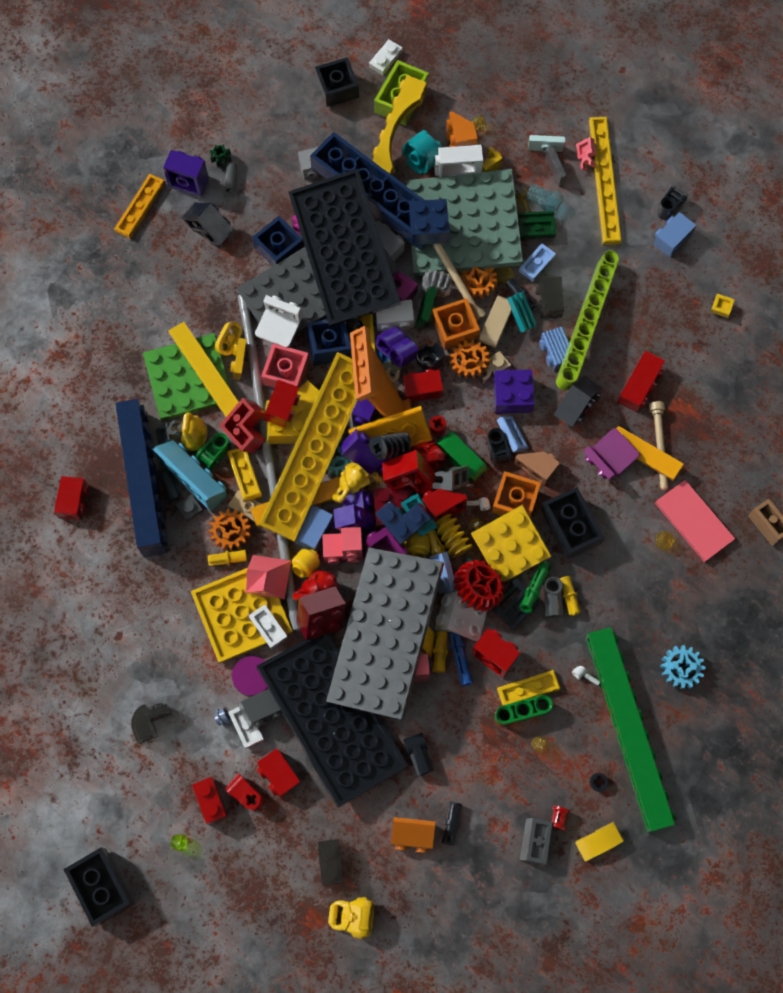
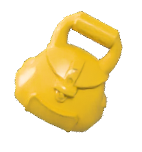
(194, 432)
(351, 480)
(355, 918)

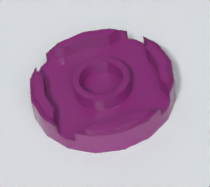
(247, 678)

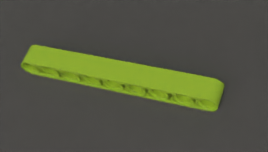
(587, 320)

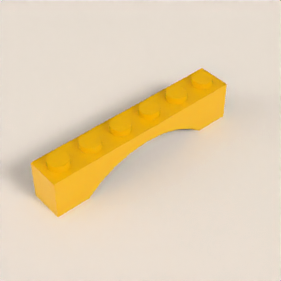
(410, 96)

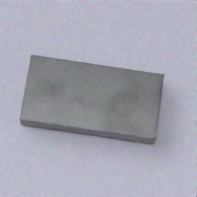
(556, 166)

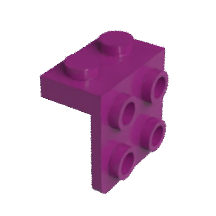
(611, 455)
(384, 540)

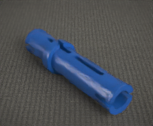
(462, 664)

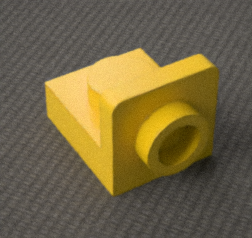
(493, 162)

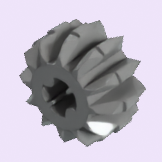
(439, 280)

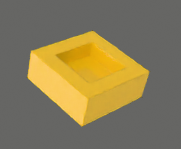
(722, 305)

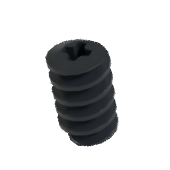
(390, 445)

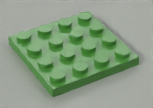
(176, 383)

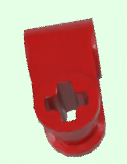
(242, 790)

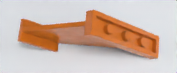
(370, 377)

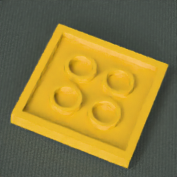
(511, 543)

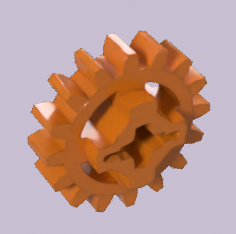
(486, 278)
(469, 359)
(237, 532)

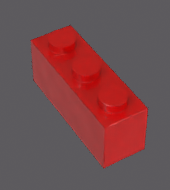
(641, 382)

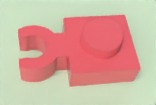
(585, 152)

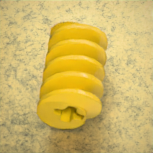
(451, 536)

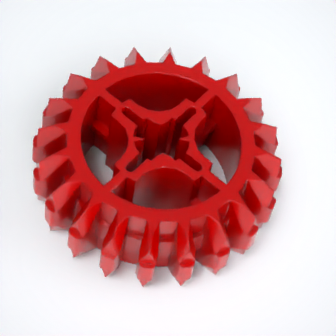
(479, 585)

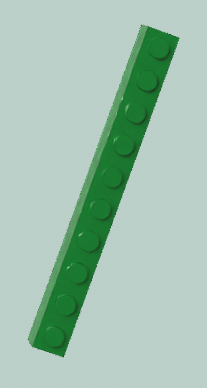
(629, 730)

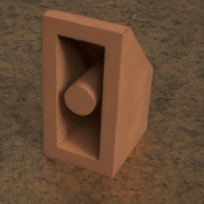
(538, 465)

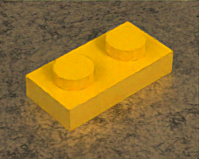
(238, 351)

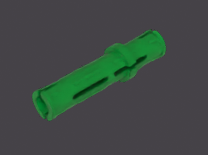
(532, 593)

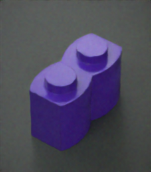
(396, 347)

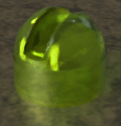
(178, 842)

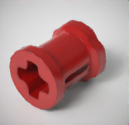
(434, 422)
(563, 818)

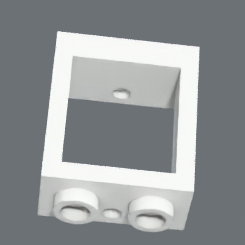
(458, 160)

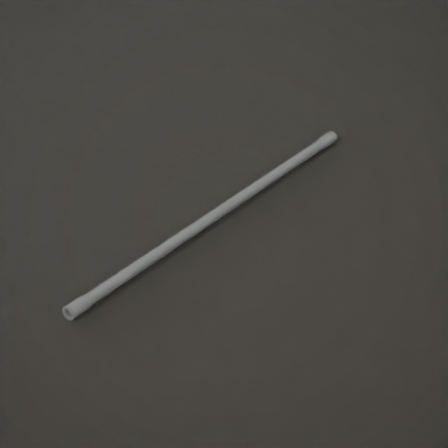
(267, 449)

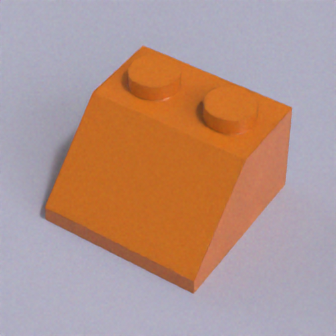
(413, 834)

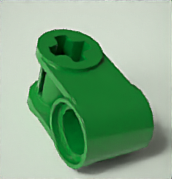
(213, 451)

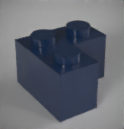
(403, 525)

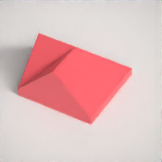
(268, 576)

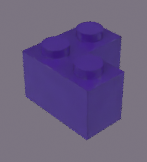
(356, 512)

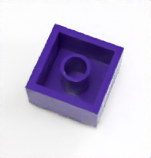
(186, 172)
(513, 391)

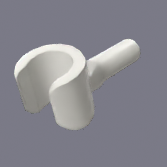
(482, 502)
(580, 671)

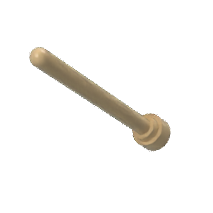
(477, 311)
(657, 409)

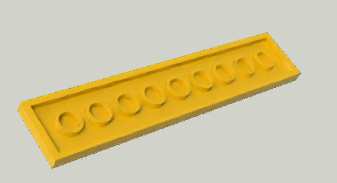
(312, 451)

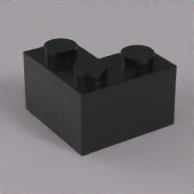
(208, 220)
(578, 399)

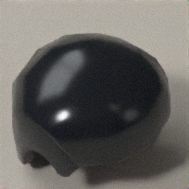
(430, 356)

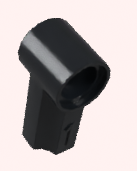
(417, 750)

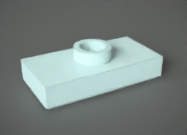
(541, 143)

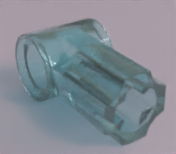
(548, 200)

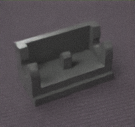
(453, 479)
(536, 841)

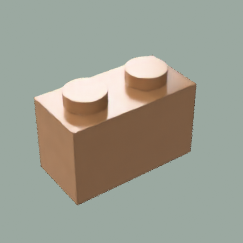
(768, 521)

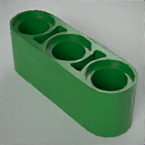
(460, 454)
(530, 704)

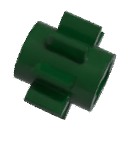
(220, 155)

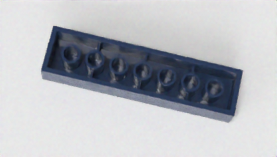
(385, 193)
(141, 478)

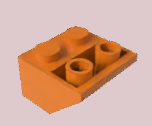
(460, 131)

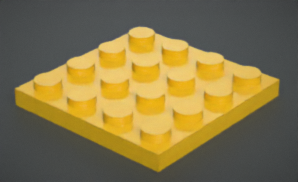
(226, 613)

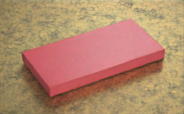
(694, 521)

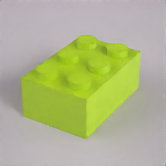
(390, 88)

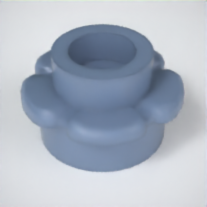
(222, 717)

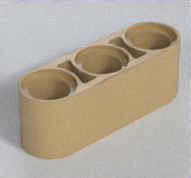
(496, 322)

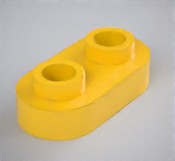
(228, 339)

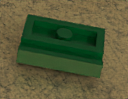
(537, 225)
(425, 309)

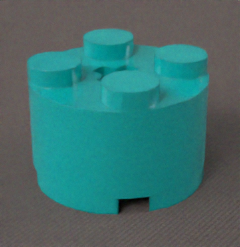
(421, 152)

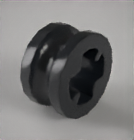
(349, 325)
(594, 777)

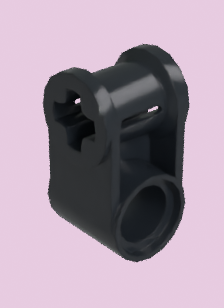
(672, 200)
(499, 450)

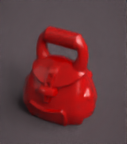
(431, 453)
(316, 582)

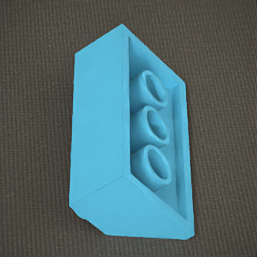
(190, 474)

